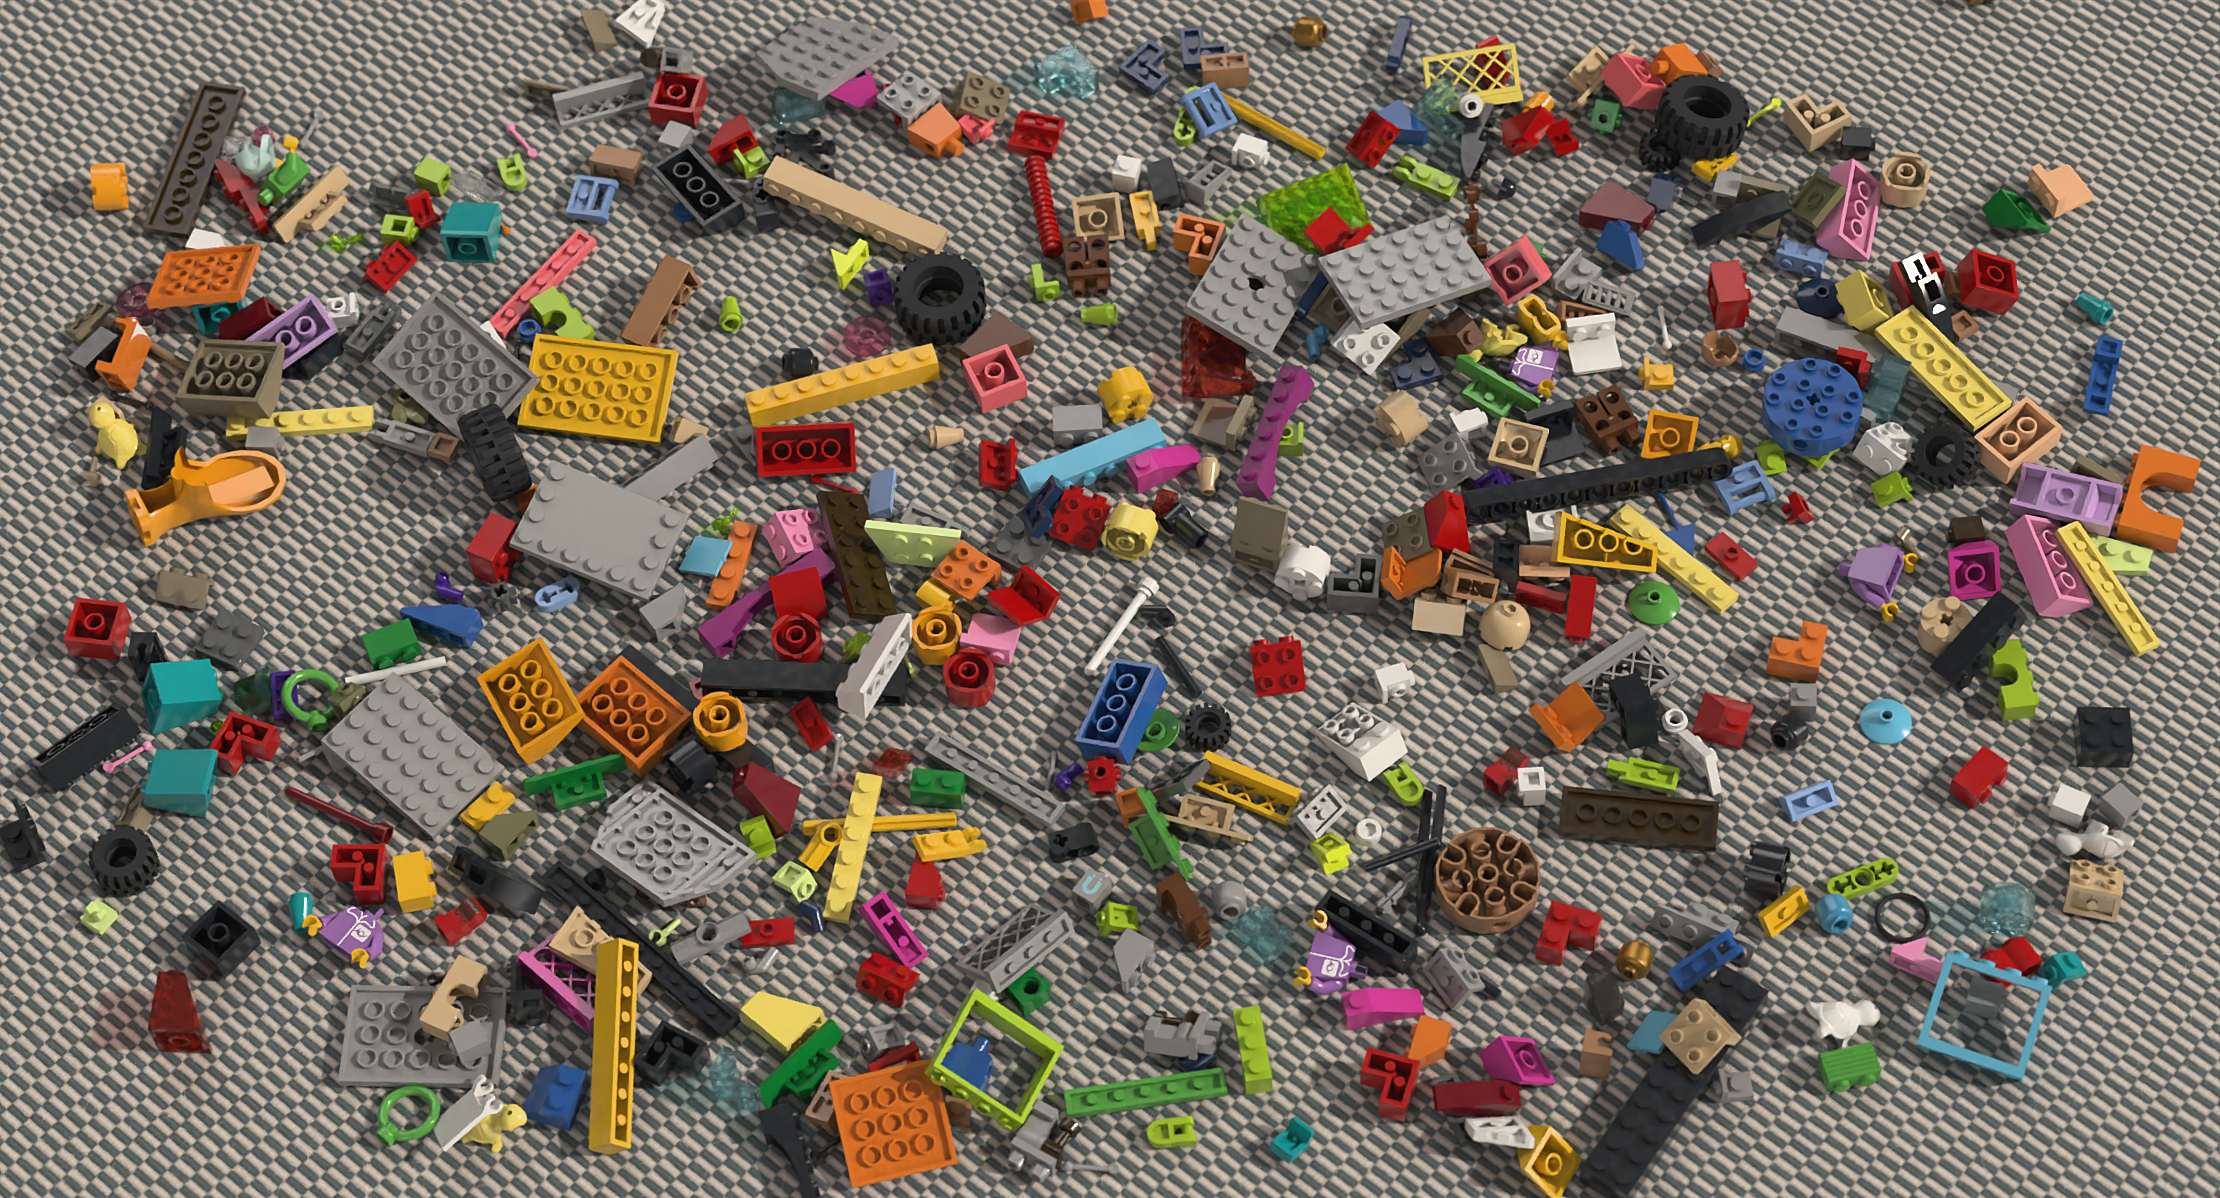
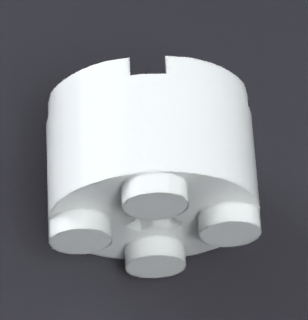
(1303, 571)

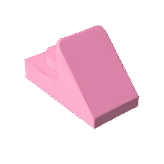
(1911, 959)

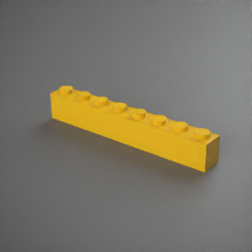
(842, 386)
(613, 1047)

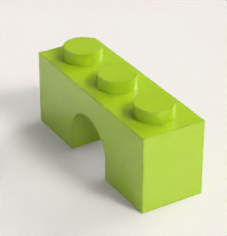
(554, 308)
(2018, 699)
(1253, 1050)

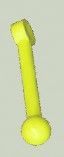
(1775, 103)

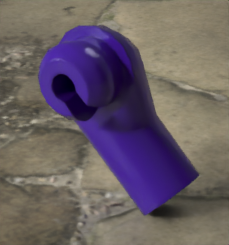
(444, 590)
(1063, 779)

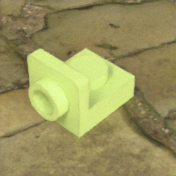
(796, 880)

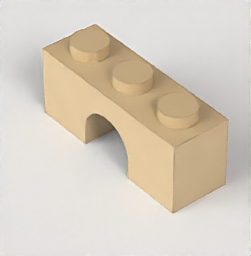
(462, 979)

